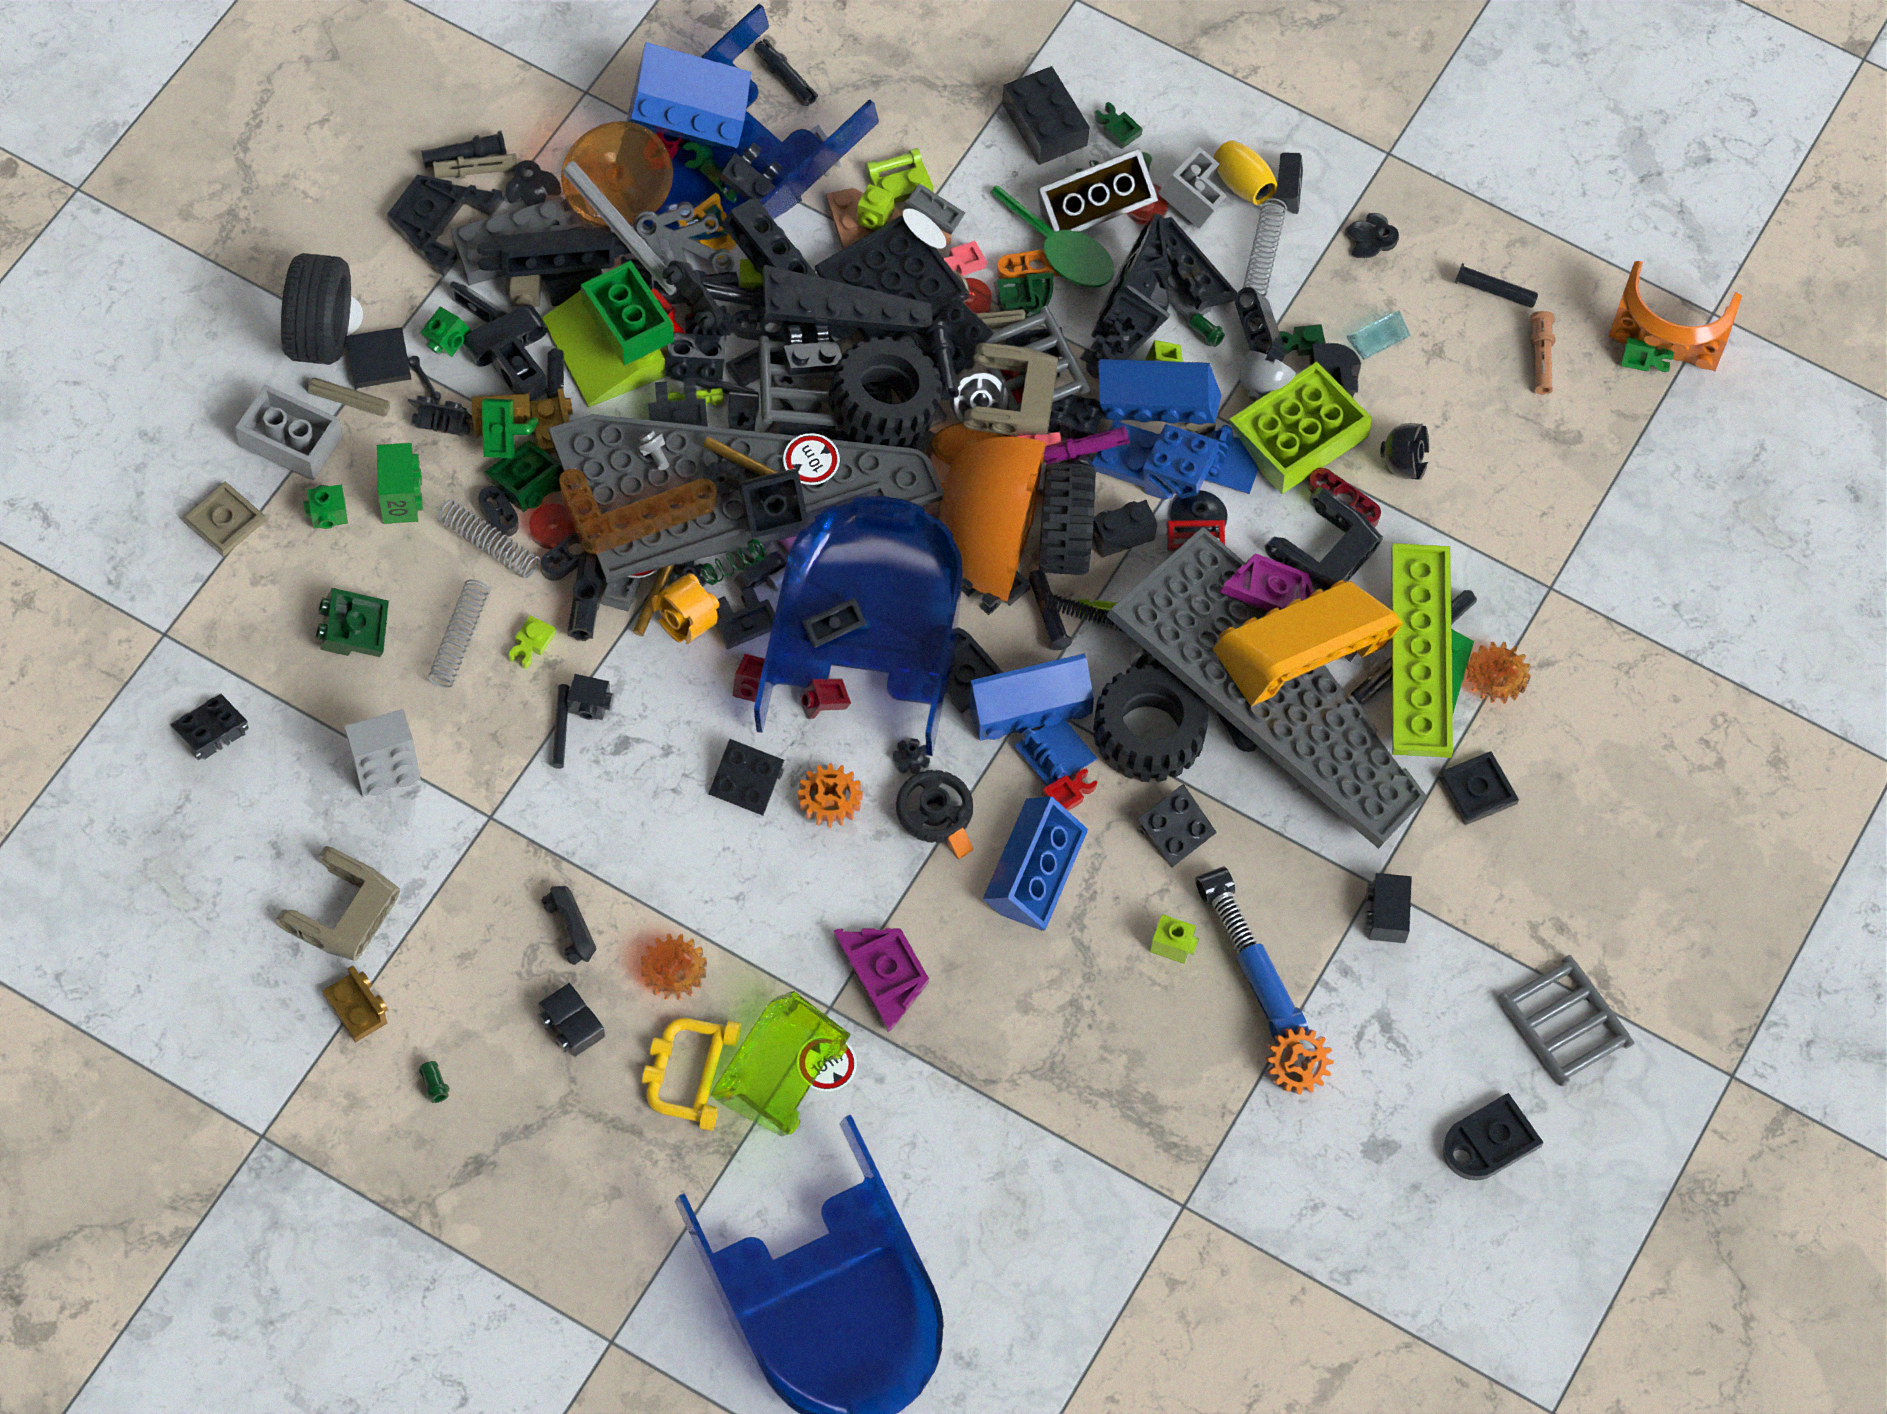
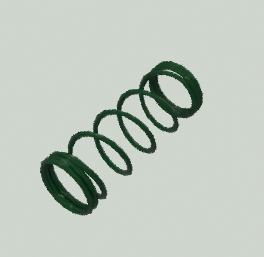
(714, 575)

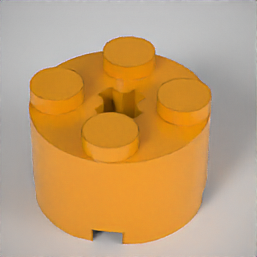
(686, 609)

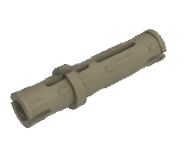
(442, 170)

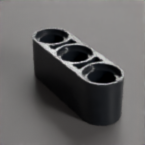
(1252, 317)
(522, 322)

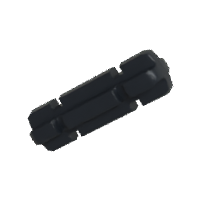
(555, 372)

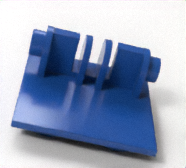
(1233, 463)
(1054, 751)

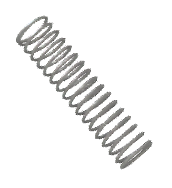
(1261, 251)
(490, 541)
(459, 631)

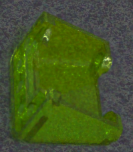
(780, 1063)

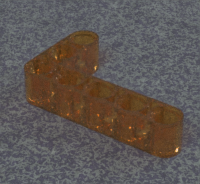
(631, 514)

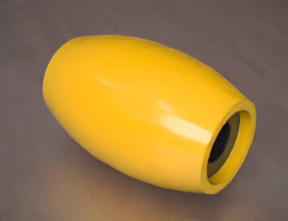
(1245, 172)

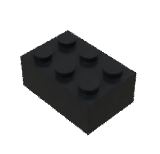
(1045, 115)

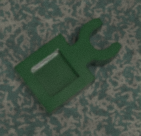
(1118, 128)
(1303, 338)

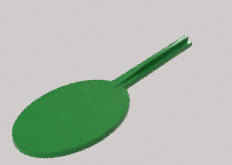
(1067, 251)

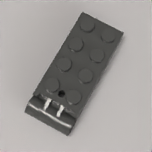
(542, 217)

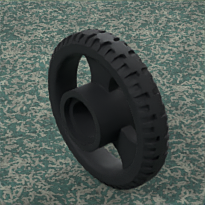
(932, 793)

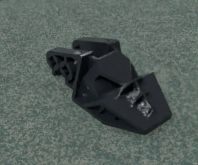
(1135, 301)

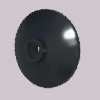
(1185, 510)

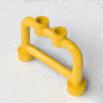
(662, 1049)

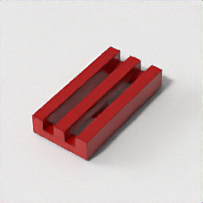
(1195, 523)

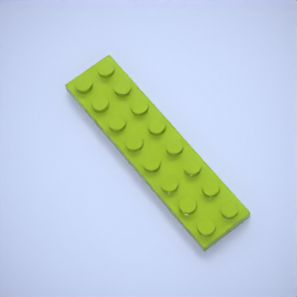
(1422, 651)

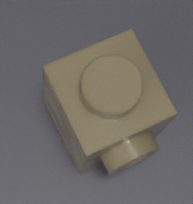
(524, 290)

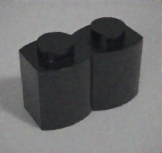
(571, 1020)

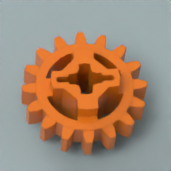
(830, 807)
(1287, 1064)

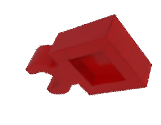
(1070, 792)

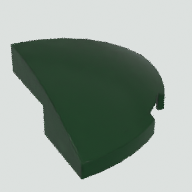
(1025, 293)

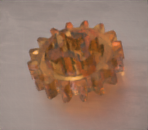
(1490, 662)
(662, 960)

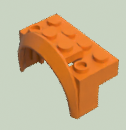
(1690, 344)

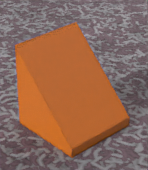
(959, 844)

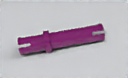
(1093, 443)

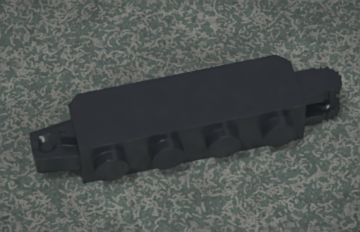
(552, 252)

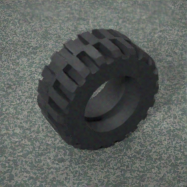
(888, 363)
(1067, 518)
(1144, 756)

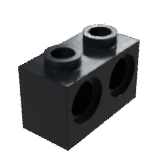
(696, 356)

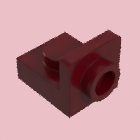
(748, 677)
(824, 696)

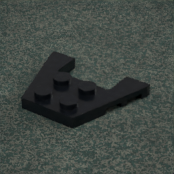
(428, 209)

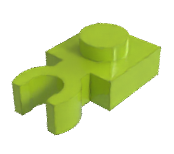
(532, 637)

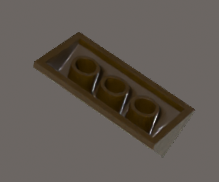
(1097, 193)

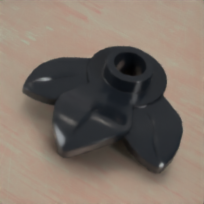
(532, 188)
(1370, 236)

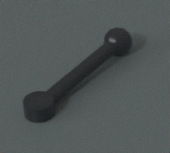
(414, 362)

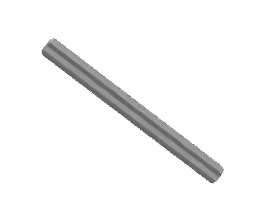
(617, 224)

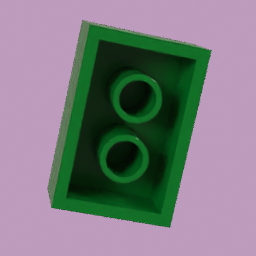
(627, 313)

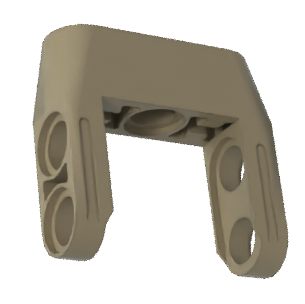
(1037, 393)
(361, 917)

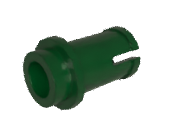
(1212, 334)
(434, 1083)

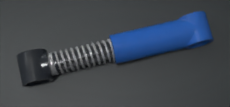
(1217, 890)

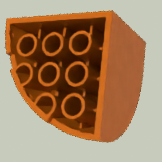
(991, 508)

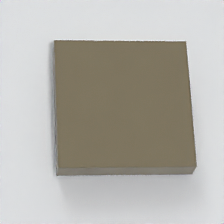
(224, 518)

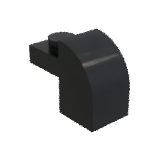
(1339, 362)

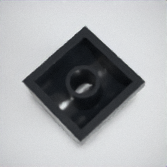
(773, 503)

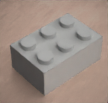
(289, 432)
(382, 753)

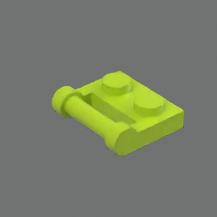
(902, 182)

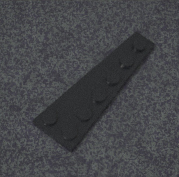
(823, 301)

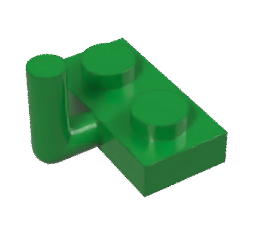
(500, 428)

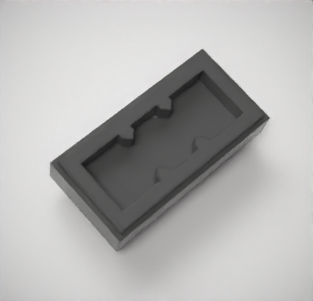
(936, 208)
(621, 593)

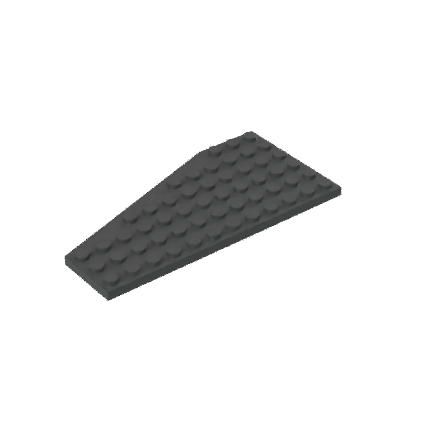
(1306, 725)

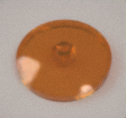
(625, 165)

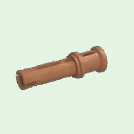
(1542, 342)

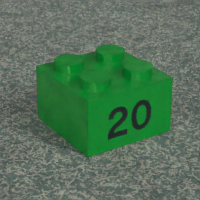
(399, 483)

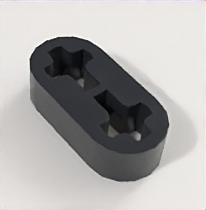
(503, 508)
(758, 573)

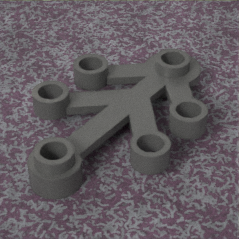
(680, 238)

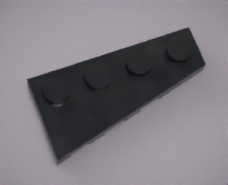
(1194, 270)

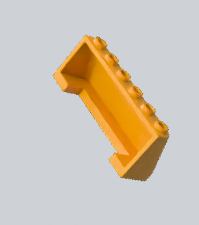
(1304, 637)

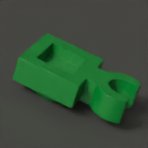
(1641, 355)

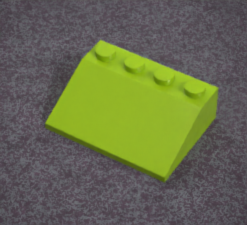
(591, 358)
(1301, 427)

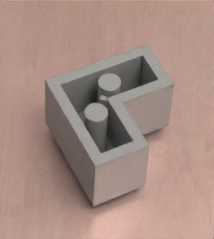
(1191, 190)

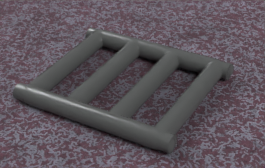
(1056, 339)
(768, 392)
(1545, 1050)

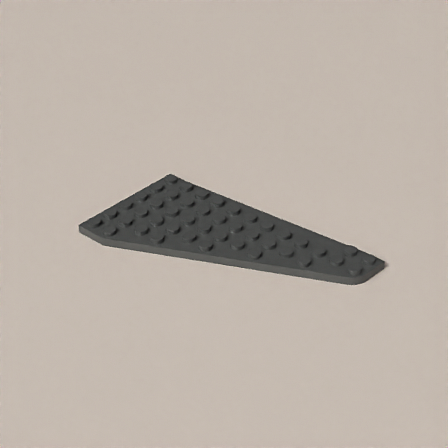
(622, 475)

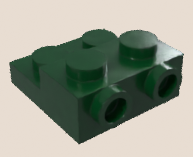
(526, 476)
(352, 623)

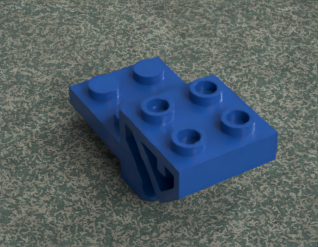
(1160, 462)

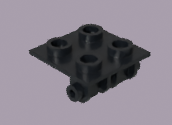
(967, 332)
(429, 408)
(1077, 414)
(209, 725)
(746, 777)
(1176, 825)

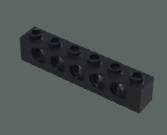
(768, 245)

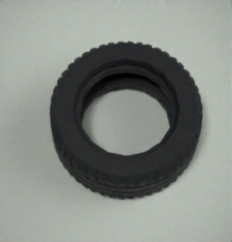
(316, 308)

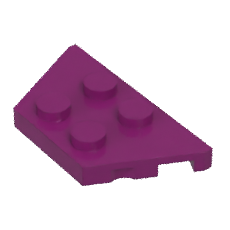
(1267, 584)
(884, 969)

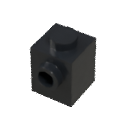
(589, 697)

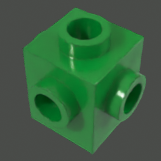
(445, 332)
(326, 506)

